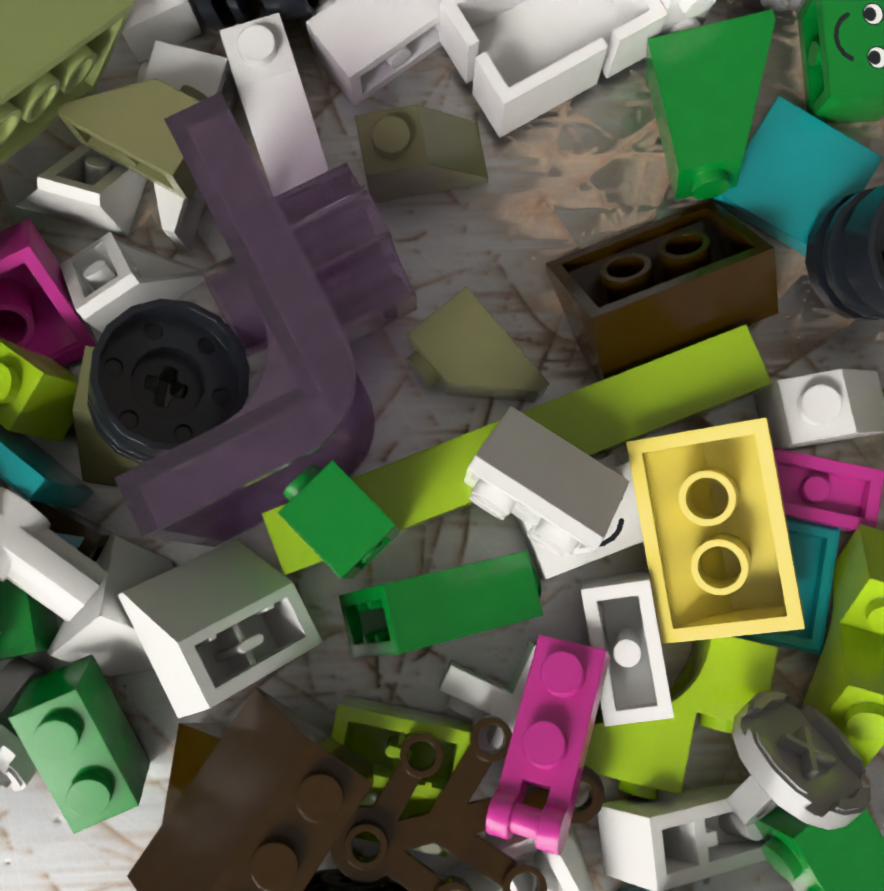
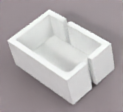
(542, 51)

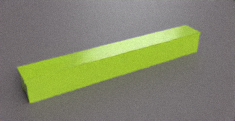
(590, 418)

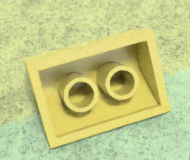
(716, 532)

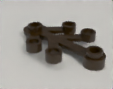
(448, 823)

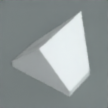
(88, 191)
(116, 275)
(102, 623)

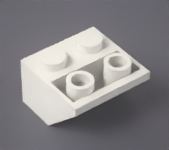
(545, 484)
(218, 625)

